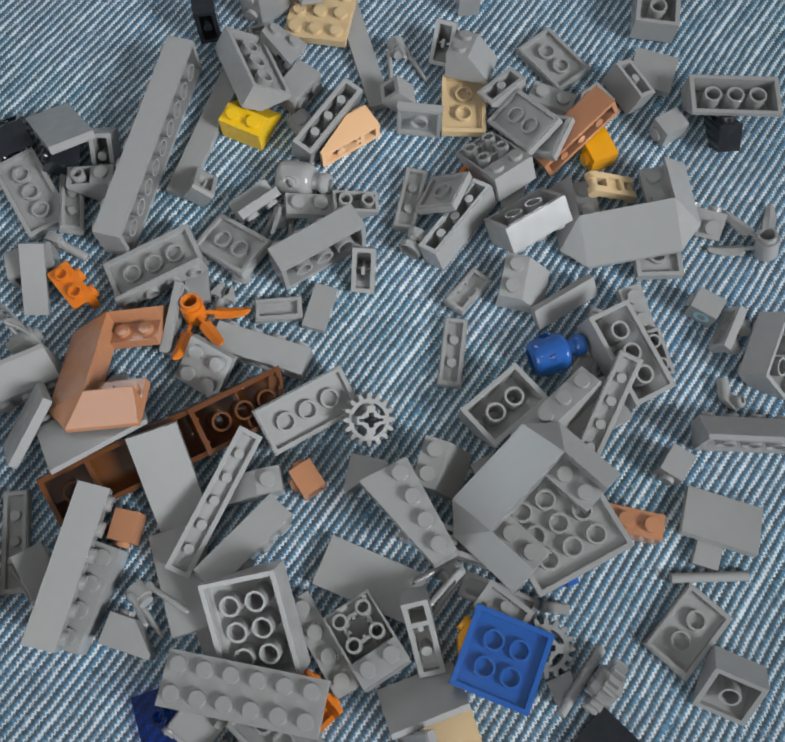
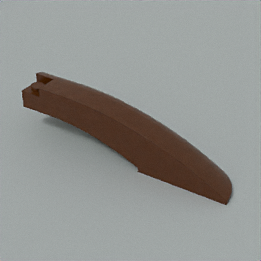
(205, 427)

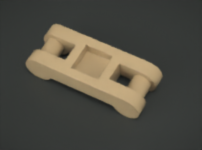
(610, 186)

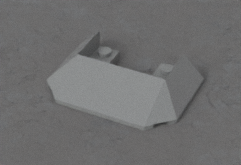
(635, 231)
(489, 498)

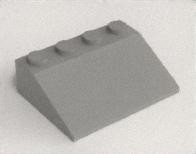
(66, 448)
(256, 618)

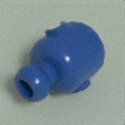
(553, 353)

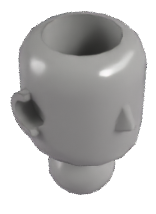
(301, 177)

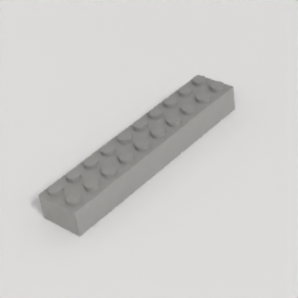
(148, 147)

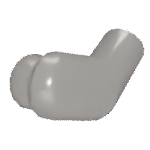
(726, 397)

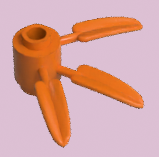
(196, 315)

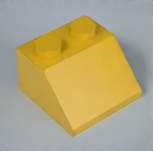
(248, 126)

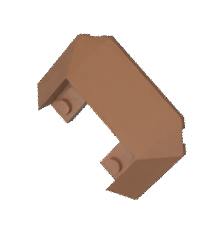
(81, 395)

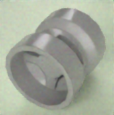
(410, 245)

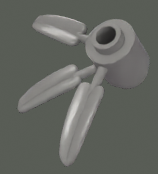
(765, 242)
(25, 338)

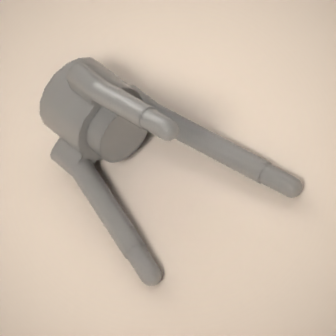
(399, 50)
(278, 220)
(449, 575)
(141, 596)

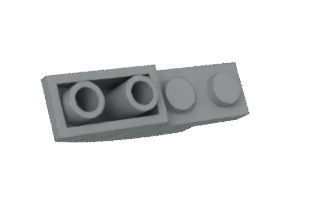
(320, 205)
(638, 301)

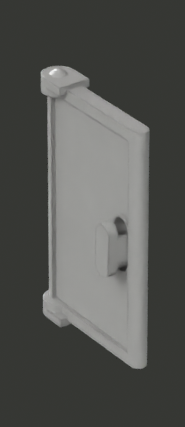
(193, 728)

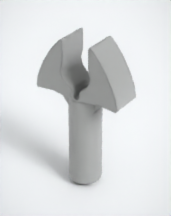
(59, 243)
(216, 292)

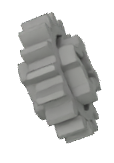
(367, 409)
(556, 648)
(605, 686)

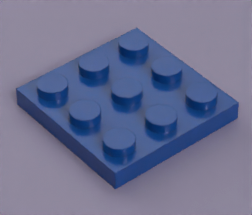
(502, 659)

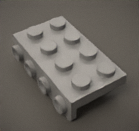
(155, 267)

